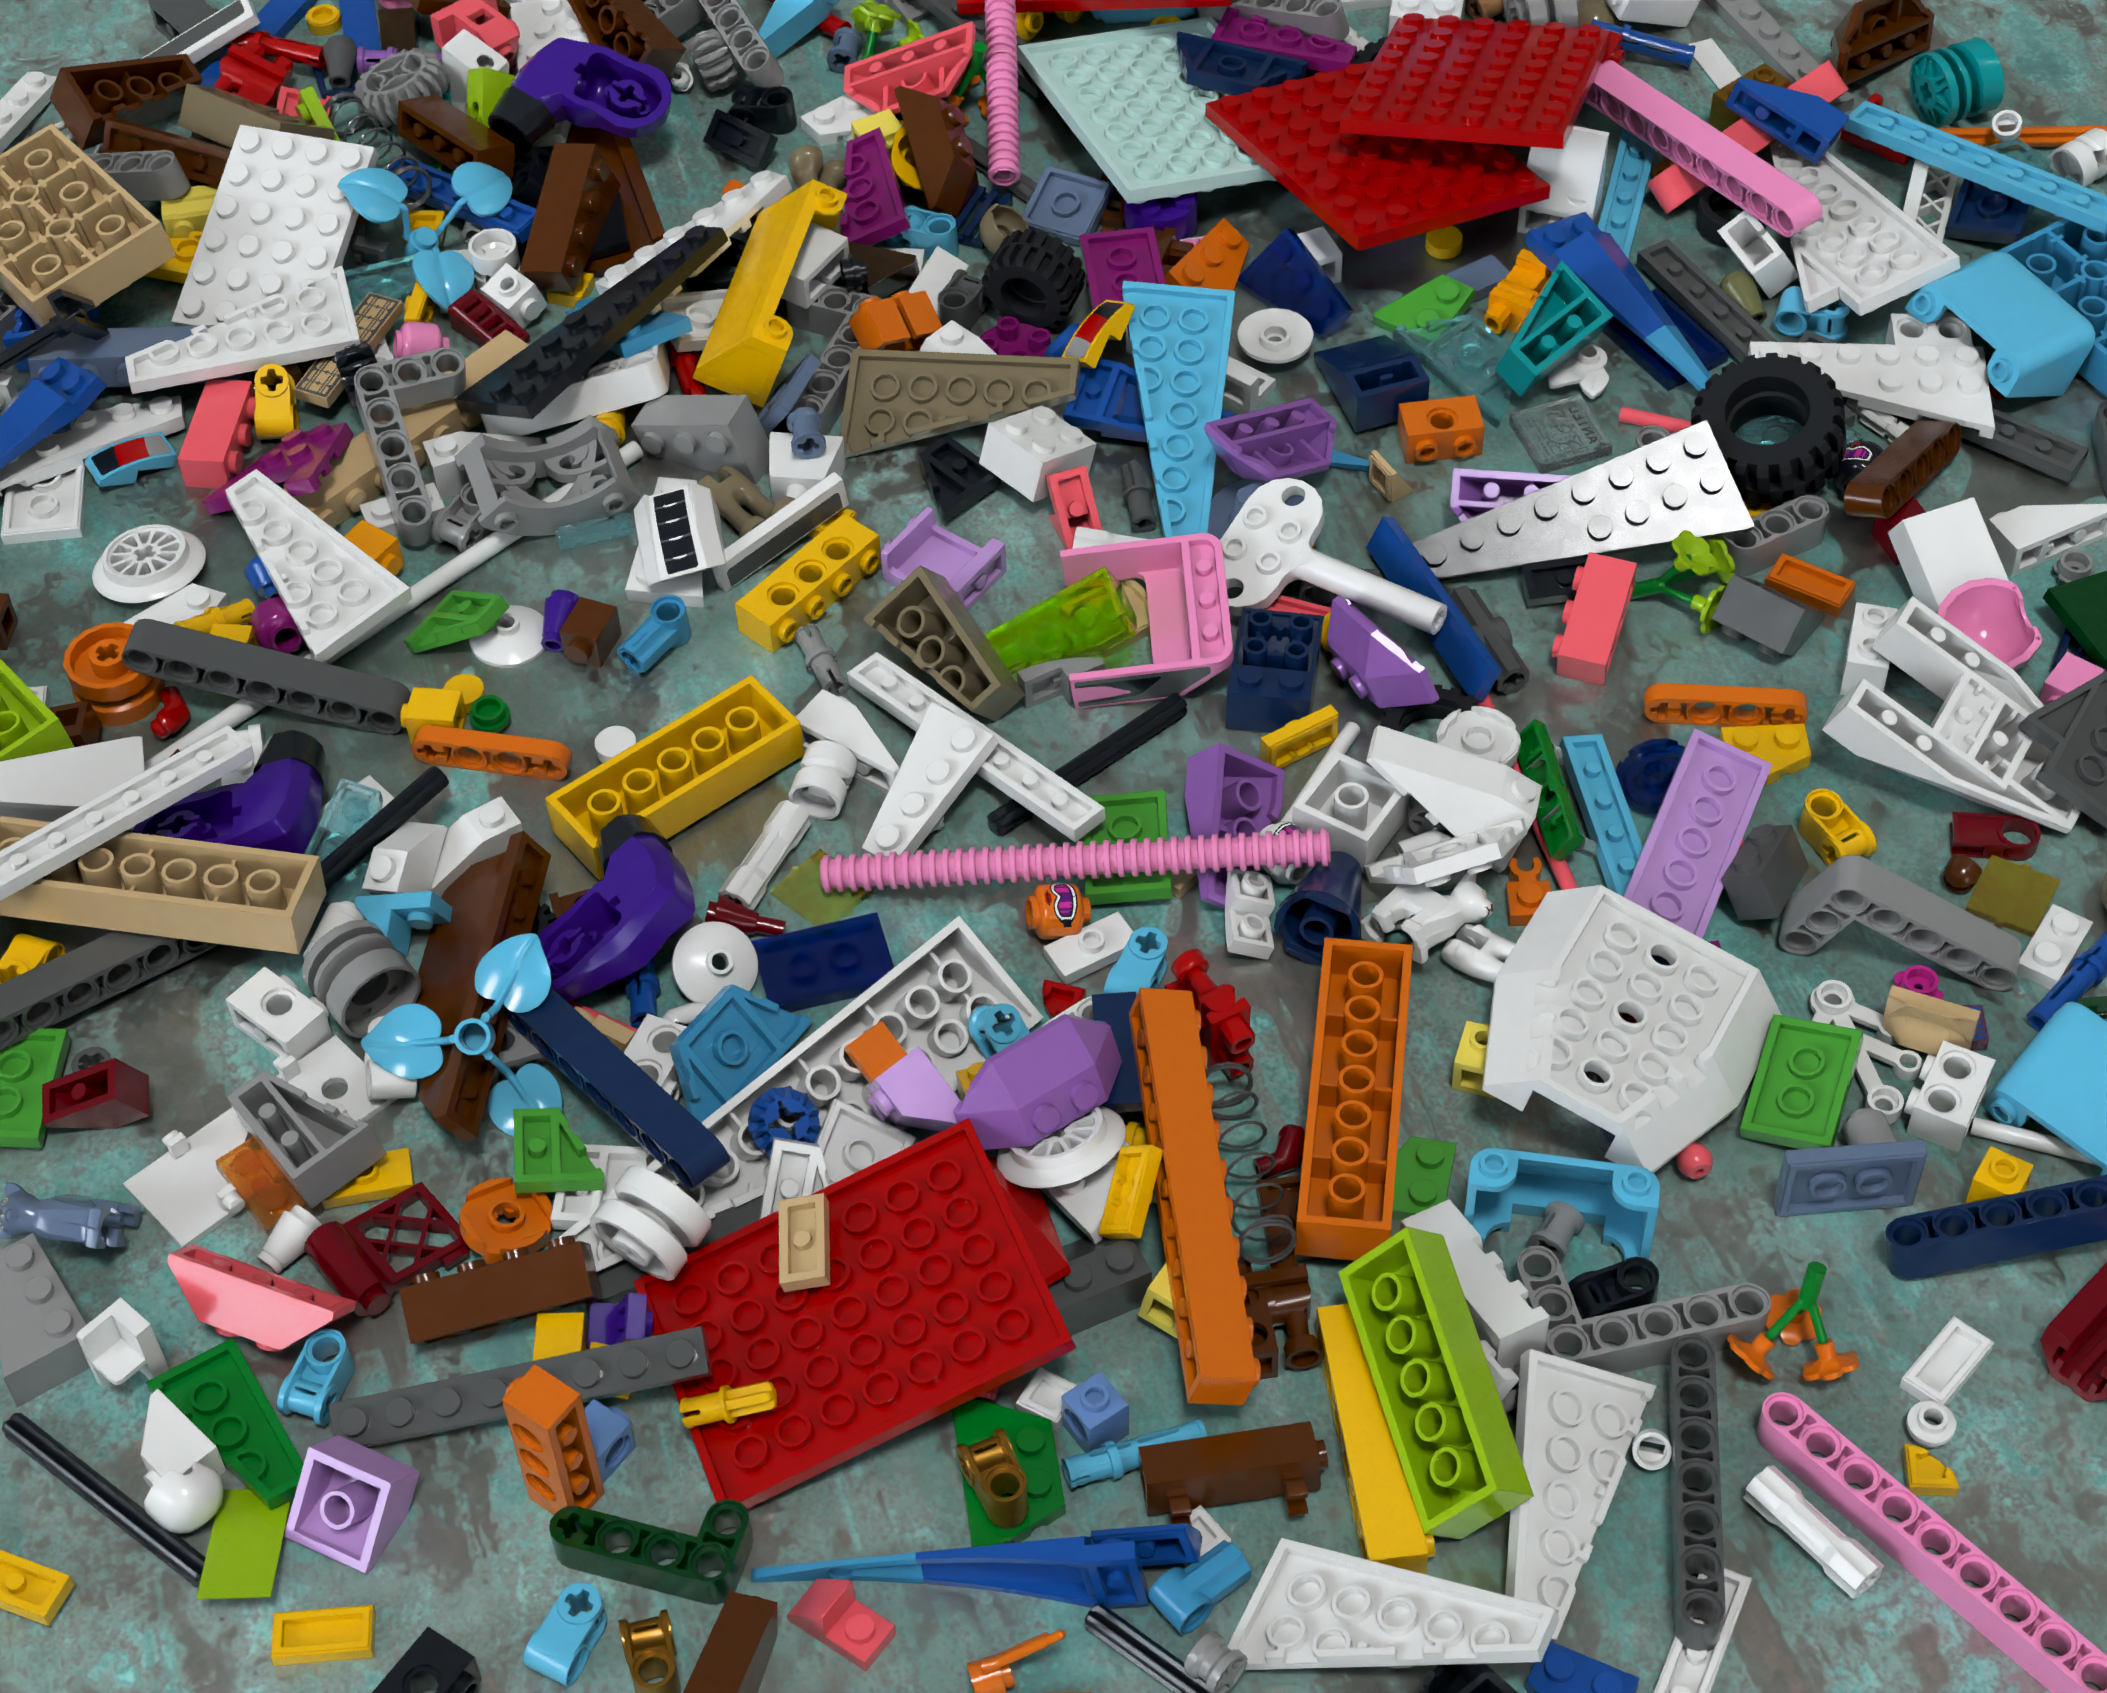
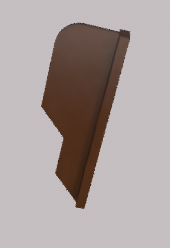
(198, 159)
(640, 211)
(489, 906)

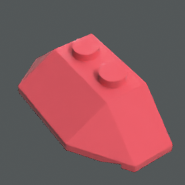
(926, 65)
(251, 1300)

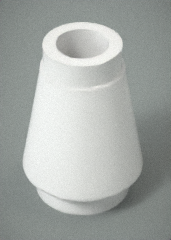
(287, 1239)

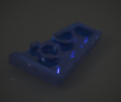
(1296, 282)

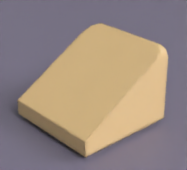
(1386, 479)

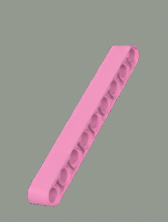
(1703, 150)
(1922, 1529)

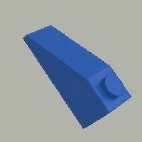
(1790, 116)

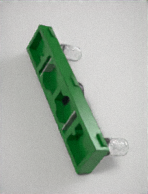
(1555, 811)

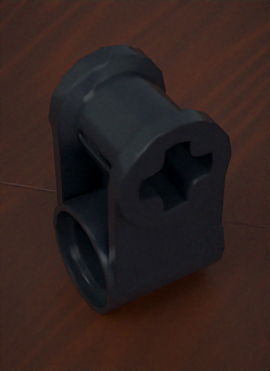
(765, 108)
(530, 177)
(1609, 1288)

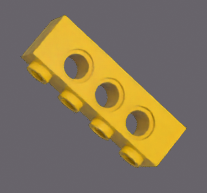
(808, 583)

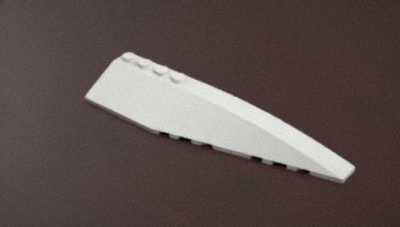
(922, 1005)

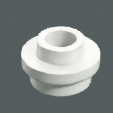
(1926, 1434)

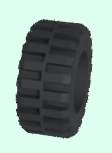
(1782, 389)

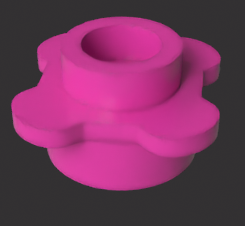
(1919, 977)

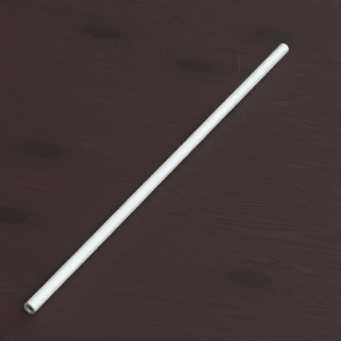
(420, 591)

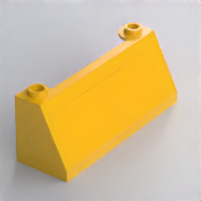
(747, 337)

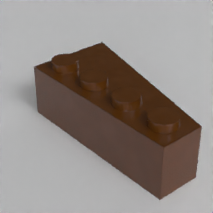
(629, 30)
(127, 90)
(568, 216)

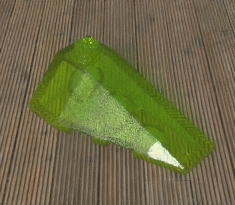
(1070, 624)

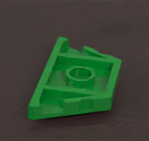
(1036, 1454)

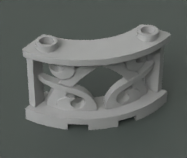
(567, 457)

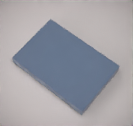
(1849, 1177)

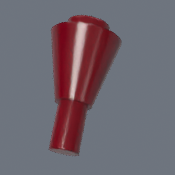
(743, 918)

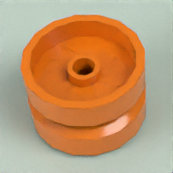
(101, 677)

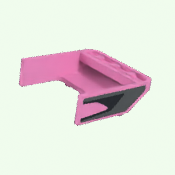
(1185, 616)

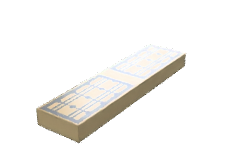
(373, 320)

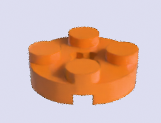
(491, 1238)

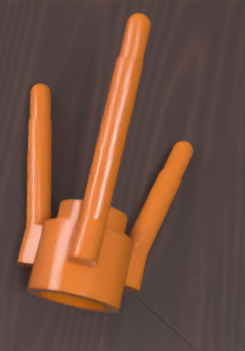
(994, 1672)

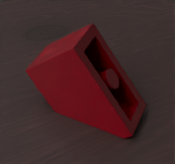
(96, 1097)

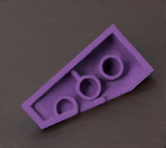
(1229, 795)

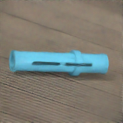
(1120, 1457)

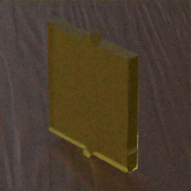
(2012, 896)
(807, 898)

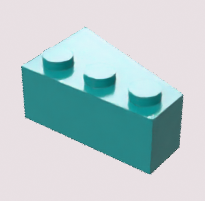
(1554, 330)

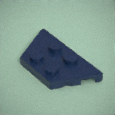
(1233, 67)

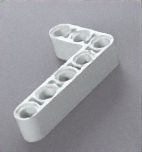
(596, 391)

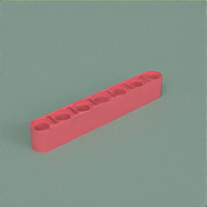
(1677, 185)

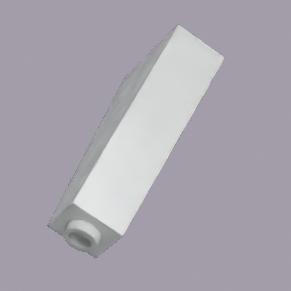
(63, 780)

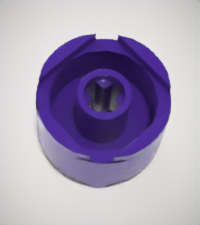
(1165, 212)

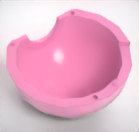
(1995, 618)

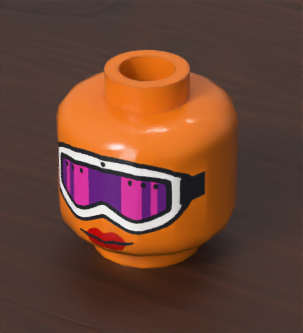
(1057, 910)

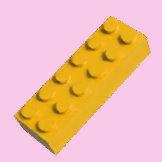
(680, 769)

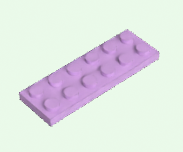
(1697, 832)

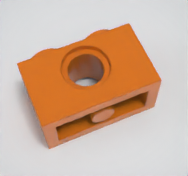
(1440, 429)

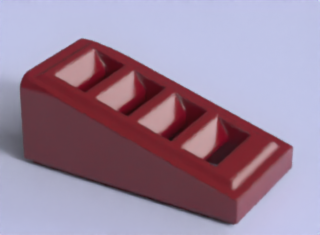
(472, 308)

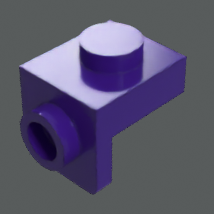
(619, 1322)

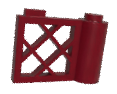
(357, 1267)

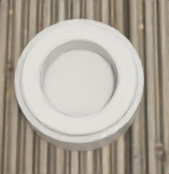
(613, 741)

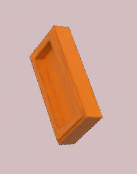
(1810, 584)

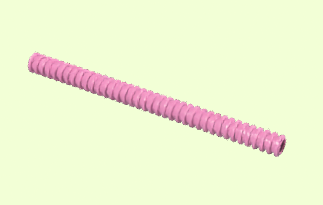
(1002, 92)
(1074, 860)

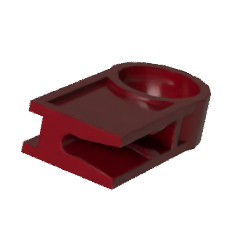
(1982, 836)

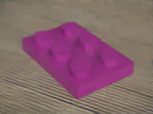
(1117, 258)

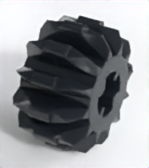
(350, 361)

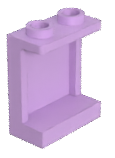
(964, 565)

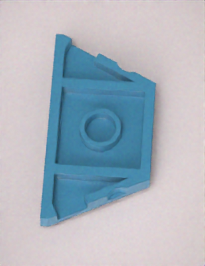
(731, 1047)

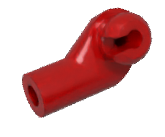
(172, 715)

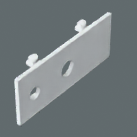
(185, 1187)

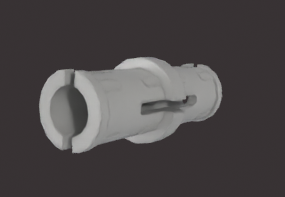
(820, 659)

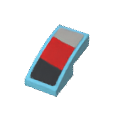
(122, 460)

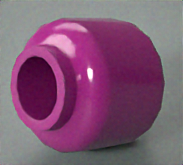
(275, 627)

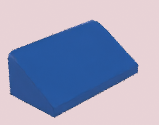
(1159, 1542)

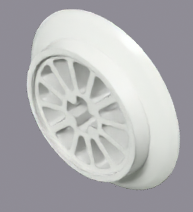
(148, 564)
(1067, 1153)

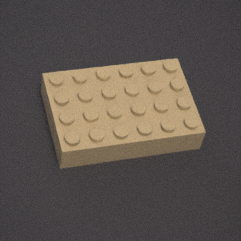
(69, 227)

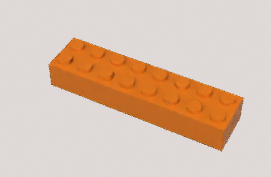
(1354, 1099)

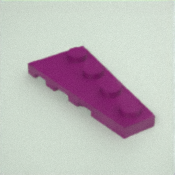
(1320, 51)
(874, 198)

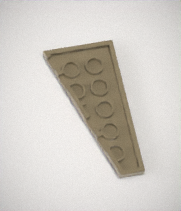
(924, 394)

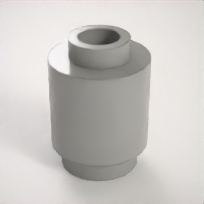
(1867, 1127)

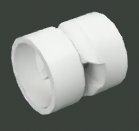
(2083, 157)
(490, 252)
(823, 779)

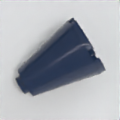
(1322, 906)

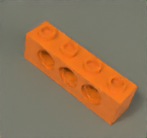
(552, 1441)

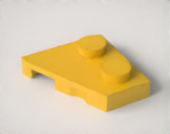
(1781, 745)

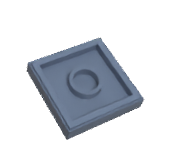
(1067, 204)
(787, 393)

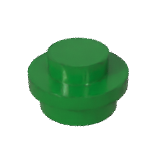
(489, 714)

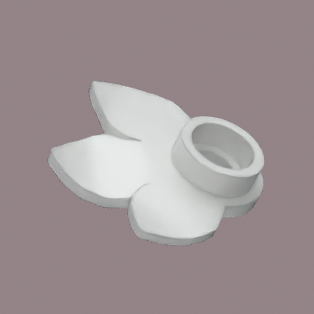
(1585, 368)

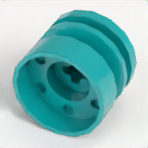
(1956, 82)

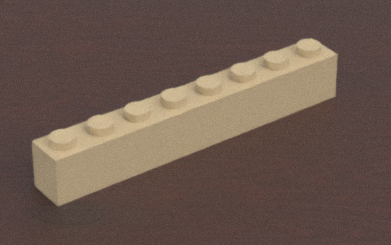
(355, 474)

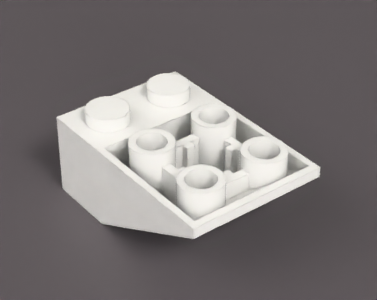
(1573, 177)

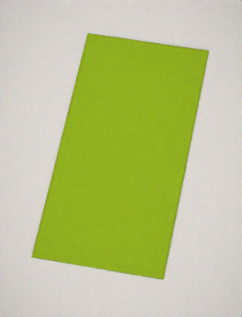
(243, 1548)

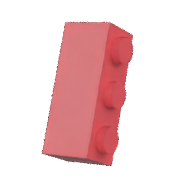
(218, 434)
(1594, 618)

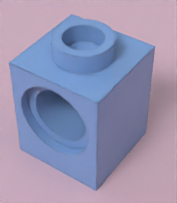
(1095, 1413)
(610, 1436)

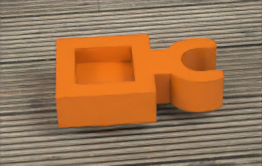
(1524, 892)

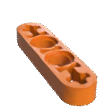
(1664, 705)
(536, 756)

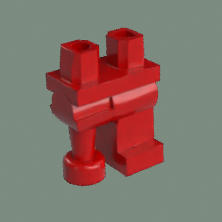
(252, 76)
(1224, 1023)

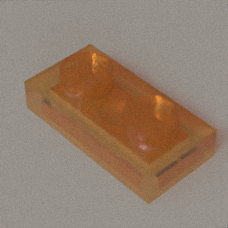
(259, 1183)

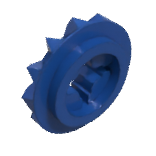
(765, 1113)

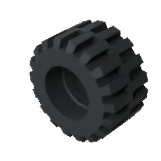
(1034, 279)

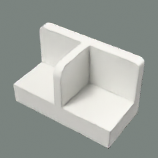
(120, 1345)

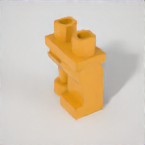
(1516, 293)

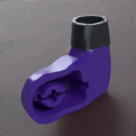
(587, 88)
(268, 811)
(622, 917)

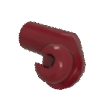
(1287, 1154)

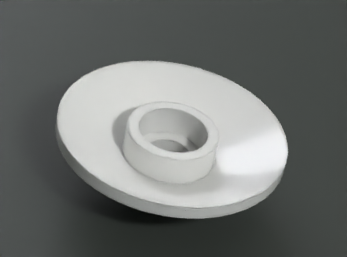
(1275, 335)
(512, 641)
(693, 961)

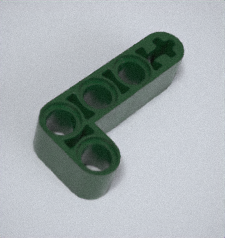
(587, 1537)

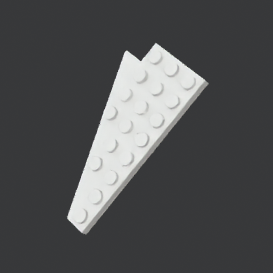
(1862, 244)

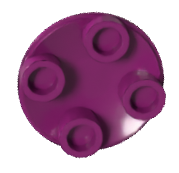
(1016, 338)

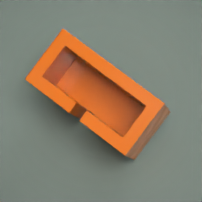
(895, 322)

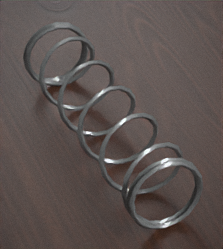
(398, 171)
(1264, 1221)

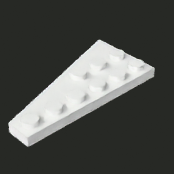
(539, 25)
(730, 214)
(91, 433)
(319, 574)
(1573, 1446)

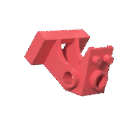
(482, 21)

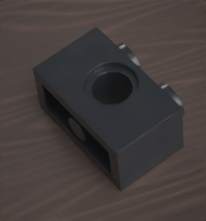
(433, 1664)

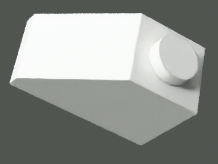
(405, 860)
(174, 1442)

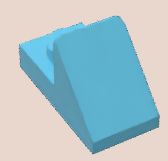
(400, 912)

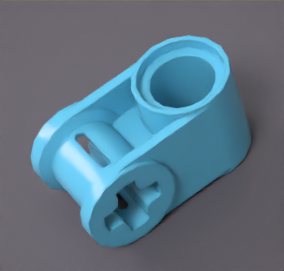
(928, 232)
(1793, 319)
(1141, 962)
(1006, 1030)
(317, 1383)
(565, 1641)

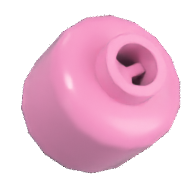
(417, 338)

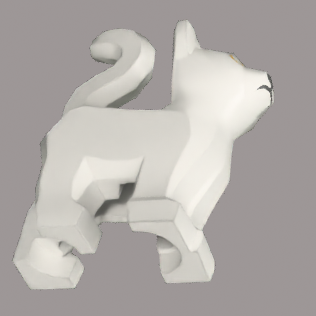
(1427, 914)

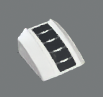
(679, 532)

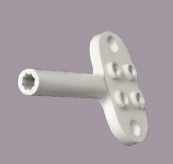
(1274, 544)

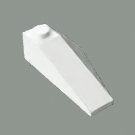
(1454, 785)

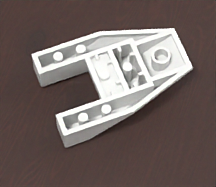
(1975, 736)

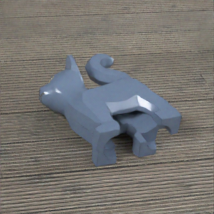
(66, 1218)

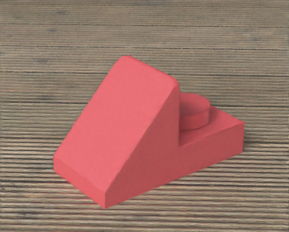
(1072, 503)
(841, 1622)

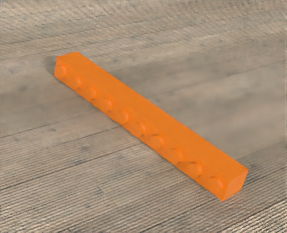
(1193, 1200)

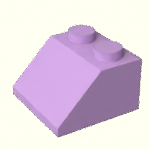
(913, 1094)
(350, 1502)

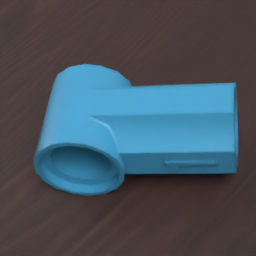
(663, 630)
(1190, 1594)

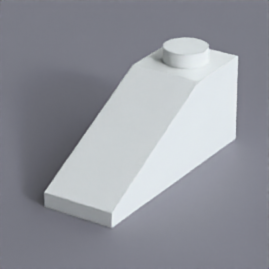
(442, 464)
(2044, 532)
(840, 721)
(474, 838)

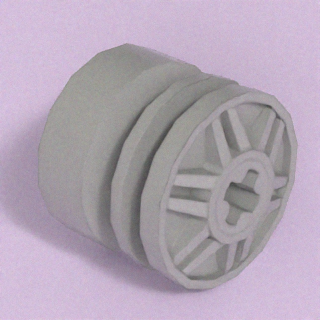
(359, 975)

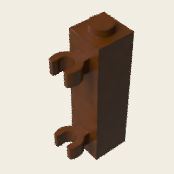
(1232, 1470)

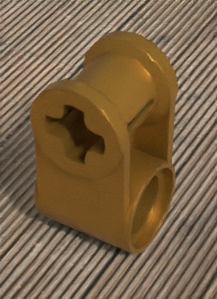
(993, 1471)
(650, 1653)

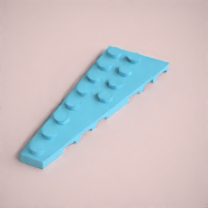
(1180, 371)

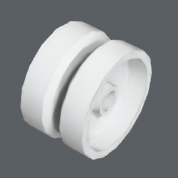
(650, 1222)

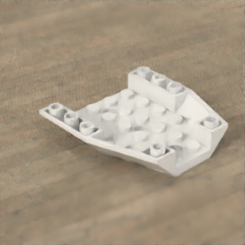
(1662, 1077)

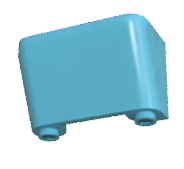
(2031, 327)
(2061, 1083)
(1603, 1192)

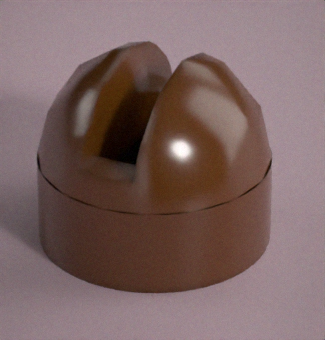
(1961, 873)

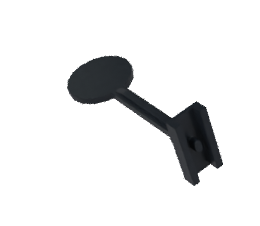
(69, 318)

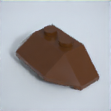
(1879, 35)
(939, 150)

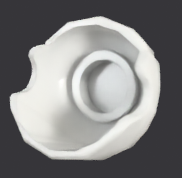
(185, 1501)

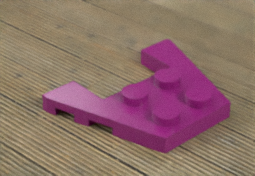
(295, 460)

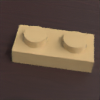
(804, 1242)

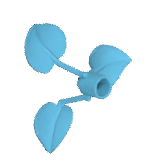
(443, 275)
(512, 975)

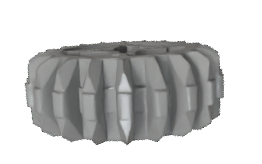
(399, 78)

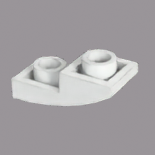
(1247, 913)

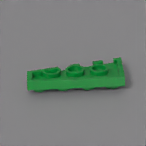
(233, 1412)

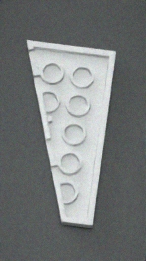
(273, 330)
(1903, 379)
(1361, 1613)

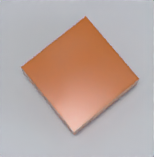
(875, 1051)

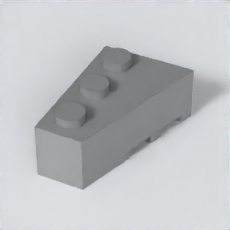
(704, 433)
(304, 1138)
(36, 1323)

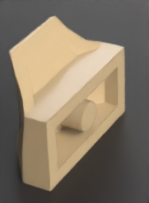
(1926, 1021)

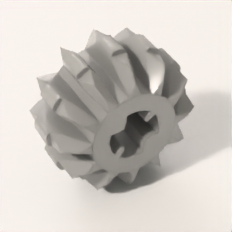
(712, 59)

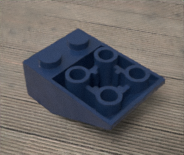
(1373, 379)
(1273, 669)

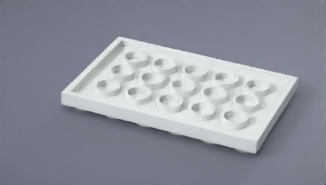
(271, 222)

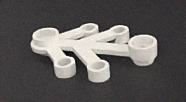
(1882, 1049)

